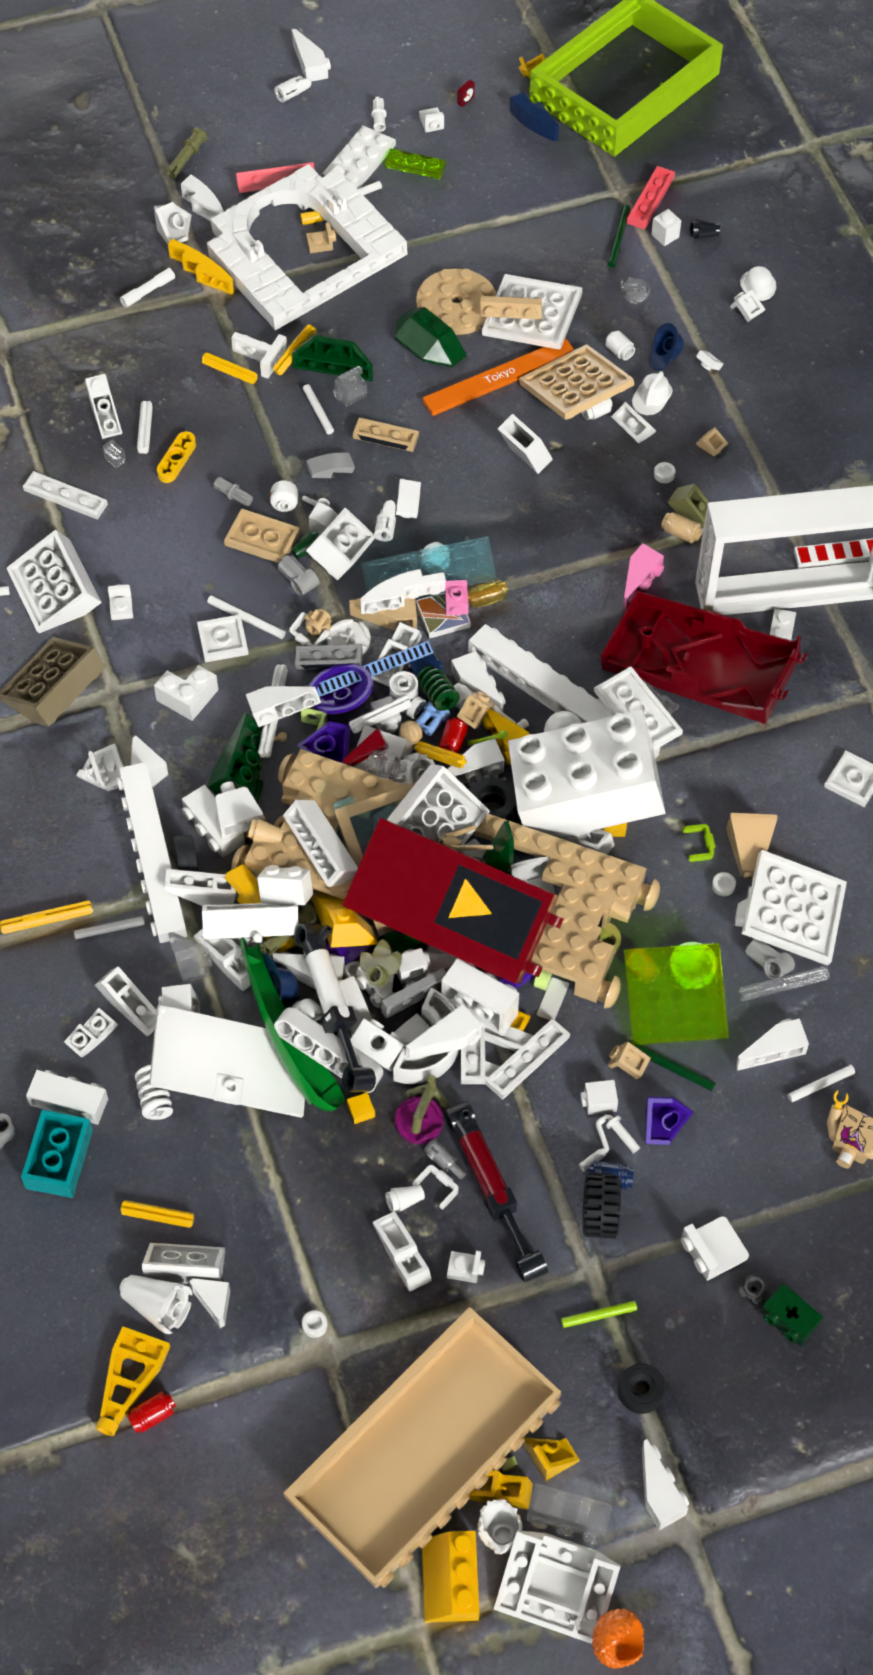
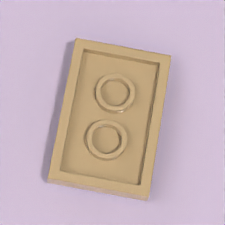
(262, 536)

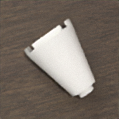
(159, 1301)

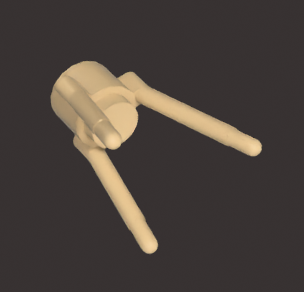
(450, 841)

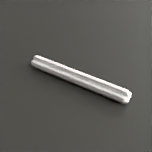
(269, 730)

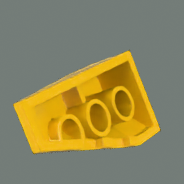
(347, 925)

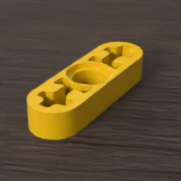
(176, 465)

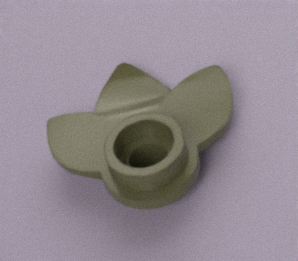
(380, 961)

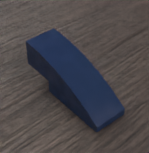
(534, 116)

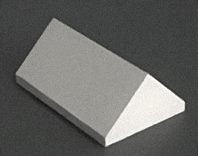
(183, 1262)

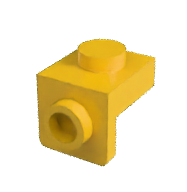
(526, 67)

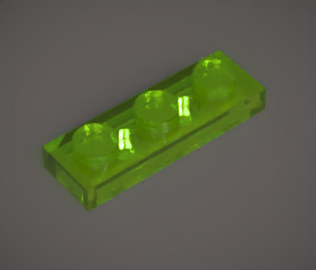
(415, 163)

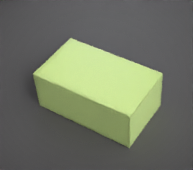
(509, 1464)

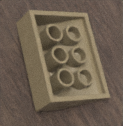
(52, 680)

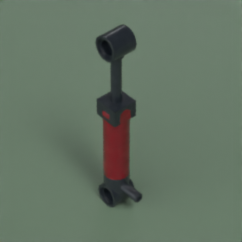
(498, 1196)

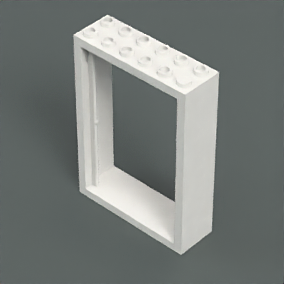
(776, 518)

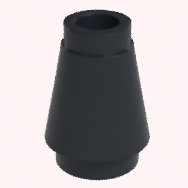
(703, 229)

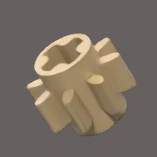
(318, 622)

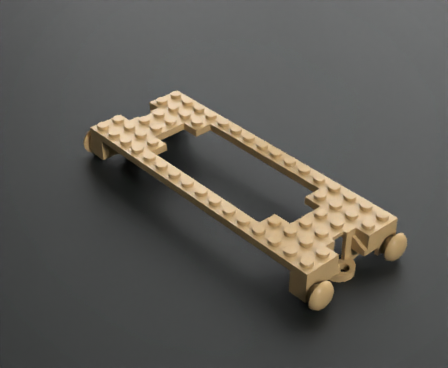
(589, 879)

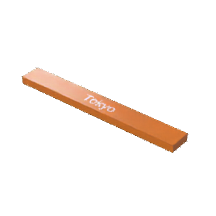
(492, 379)

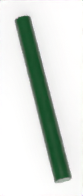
(618, 236)
(677, 1069)

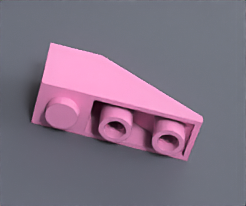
(643, 568)

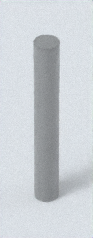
(109, 927)

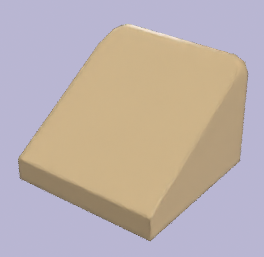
(712, 442)

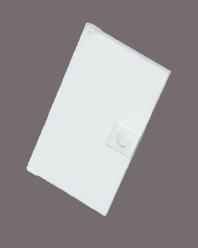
(221, 1062)

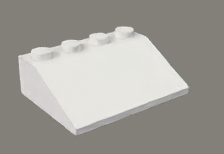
(53, 583)
(439, 806)

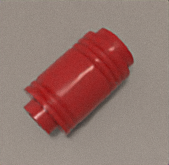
(453, 735)
(151, 1412)

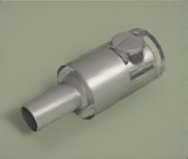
(443, 1157)

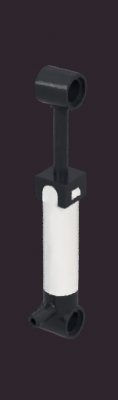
(337, 1015)

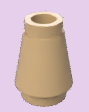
(265, 832)

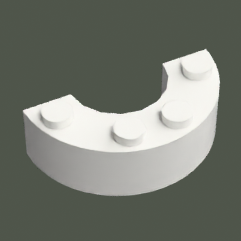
(416, 1070)

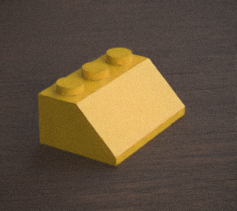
(451, 1577)

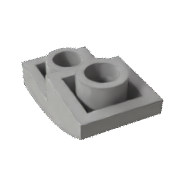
(325, 465)

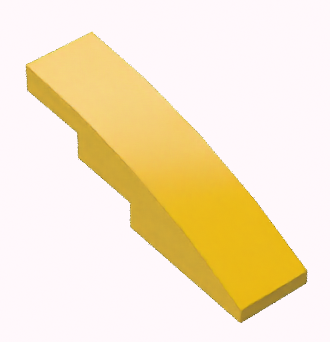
(206, 270)
(247, 887)

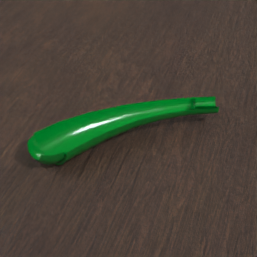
(308, 1075)

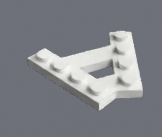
(529, 1055)

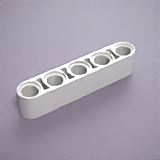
(320, 1046)

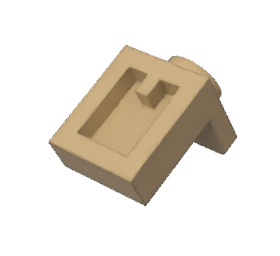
(321, 240)
(475, 708)
(629, 1059)

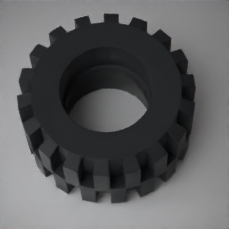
(499, 791)
(601, 1206)

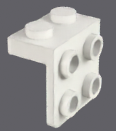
(714, 1247)

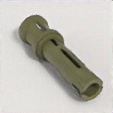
(190, 147)
(306, 915)

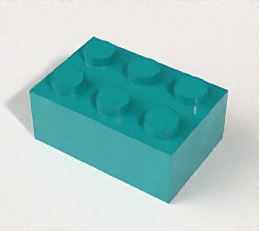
(57, 1153)

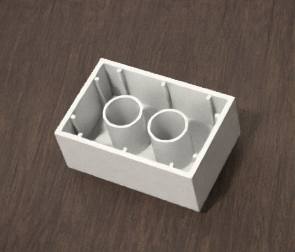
(587, 775)

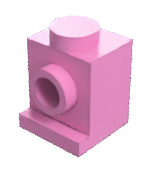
(456, 597)

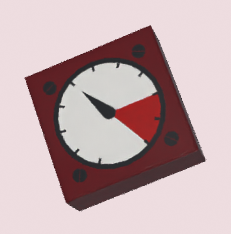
(465, 93)

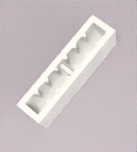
(320, 842)
(248, 920)

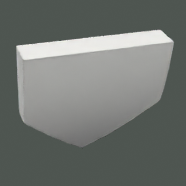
(103, 768)

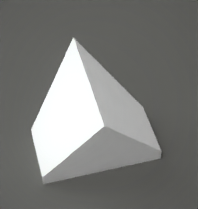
(172, 222)

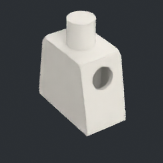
(236, 810)

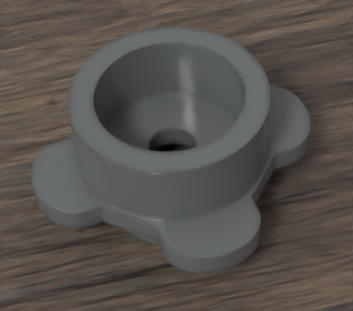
(760, 1285)

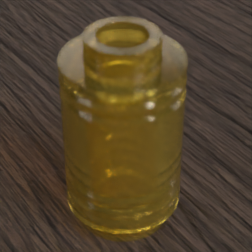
(487, 593)

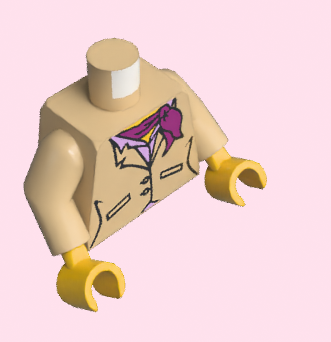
(850, 1133)

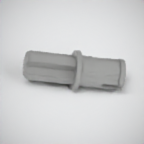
(232, 491)

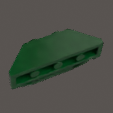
(429, 337)
(331, 357)

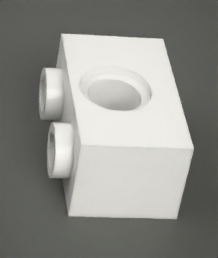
(365, 1036)

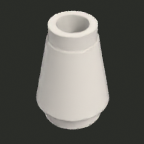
(404, 1197)

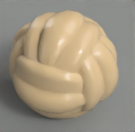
(411, 731)

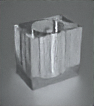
(114, 453)

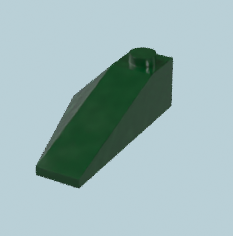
(503, 853)

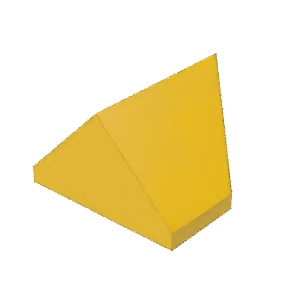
(550, 1455)

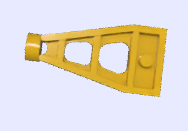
(139, 1348)

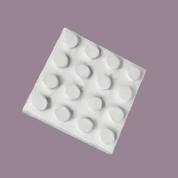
(558, 309)
(794, 907)

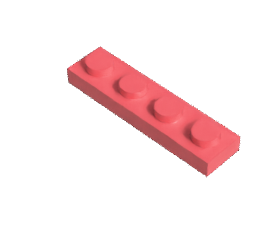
(263, 178)
(650, 197)

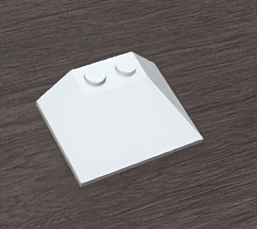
(557, 1584)

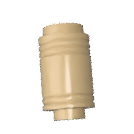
(681, 527)

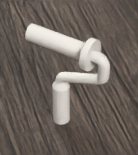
(620, 1131)

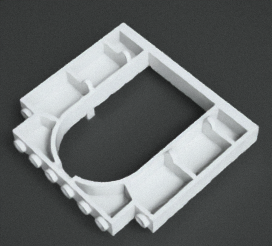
(340, 206)

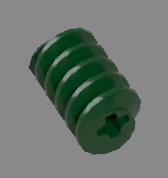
(437, 688)

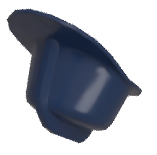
(666, 346)
(282, 979)

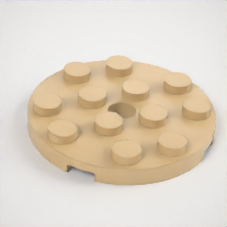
(445, 286)

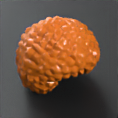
(618, 1638)

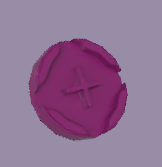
(431, 1123)

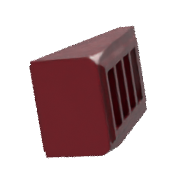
(373, 742)

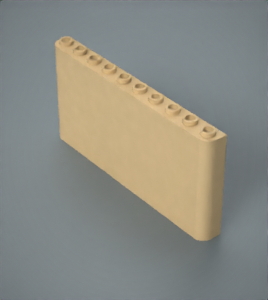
(423, 1448)

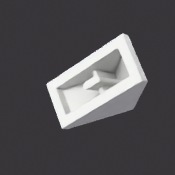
(213, 1296)

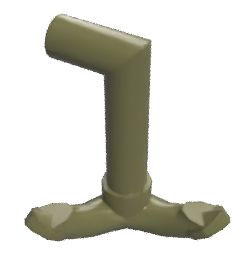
(429, 1091)

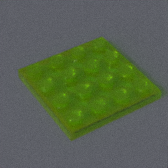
(675, 994)

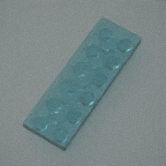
(459, 561)

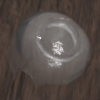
(635, 290)

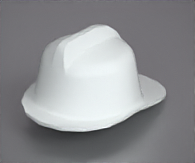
(652, 394)

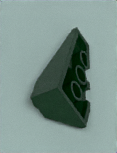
(240, 760)

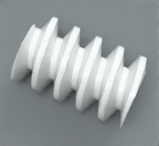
(152, 1099)

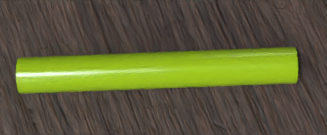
(599, 1314)

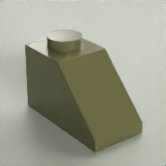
(690, 503)

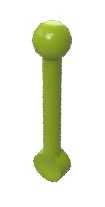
(503, 735)

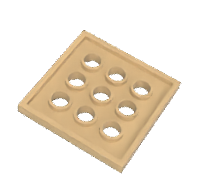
(576, 382)

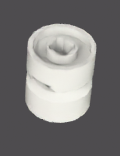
(403, 684)

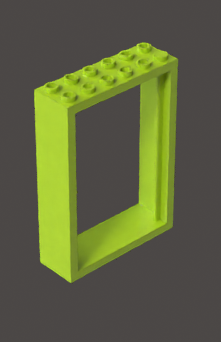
(592, 123)

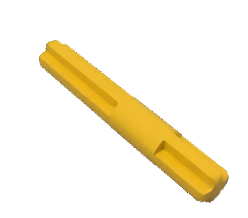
(46, 917)

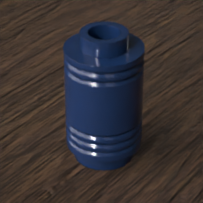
(623, 1171)

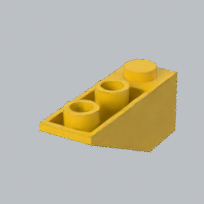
(495, 723)

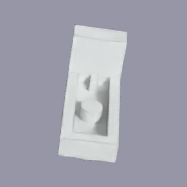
(260, 350)

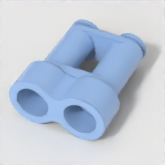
(437, 716)

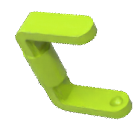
(709, 841)

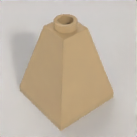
(749, 836)

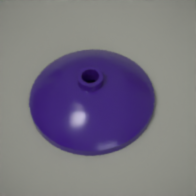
(347, 697)

